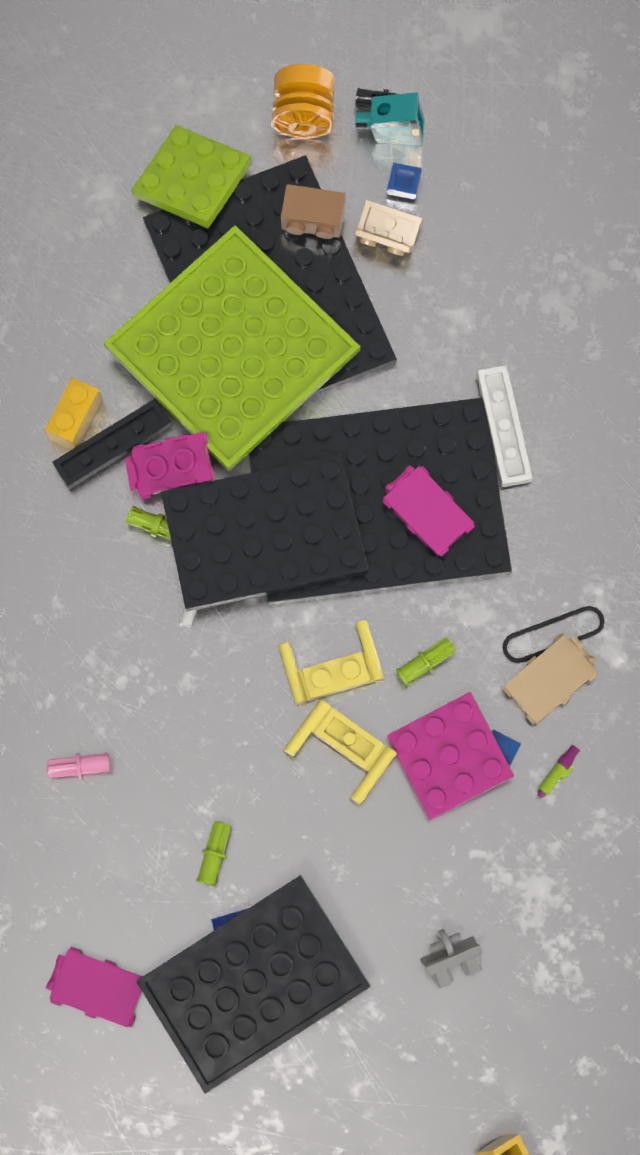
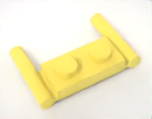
(336, 674)
(349, 741)

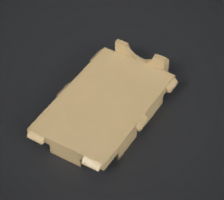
(551, 677)

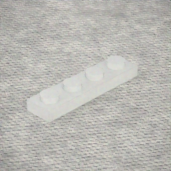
(504, 426)

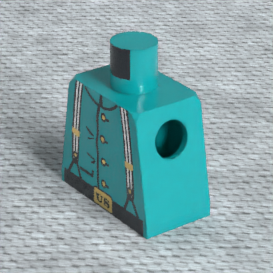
(394, 119)

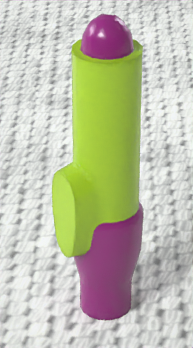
(559, 771)

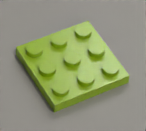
(192, 176)

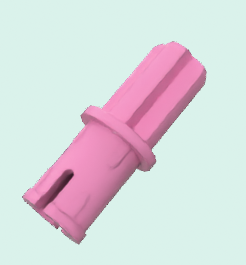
(78, 765)

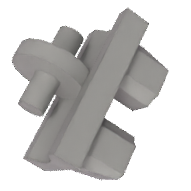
(451, 952)

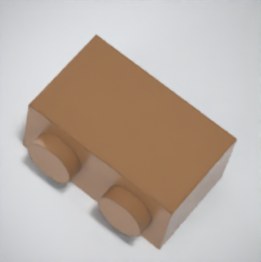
(313, 211)

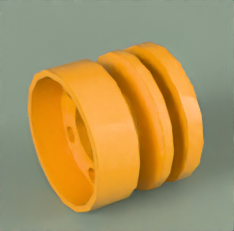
(303, 101)

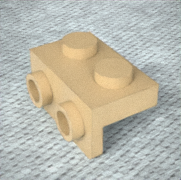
(388, 227)

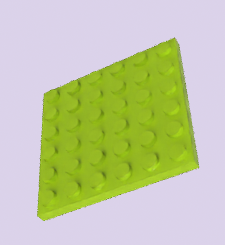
(232, 347)

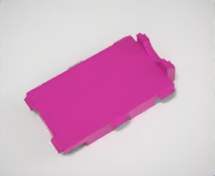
(169, 464)
(427, 509)
(94, 987)

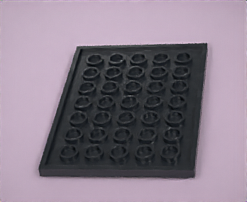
(314, 264)
(376, 448)

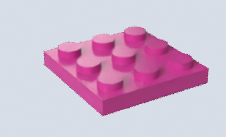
(450, 756)

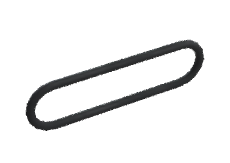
(550, 621)

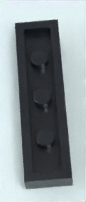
(111, 443)

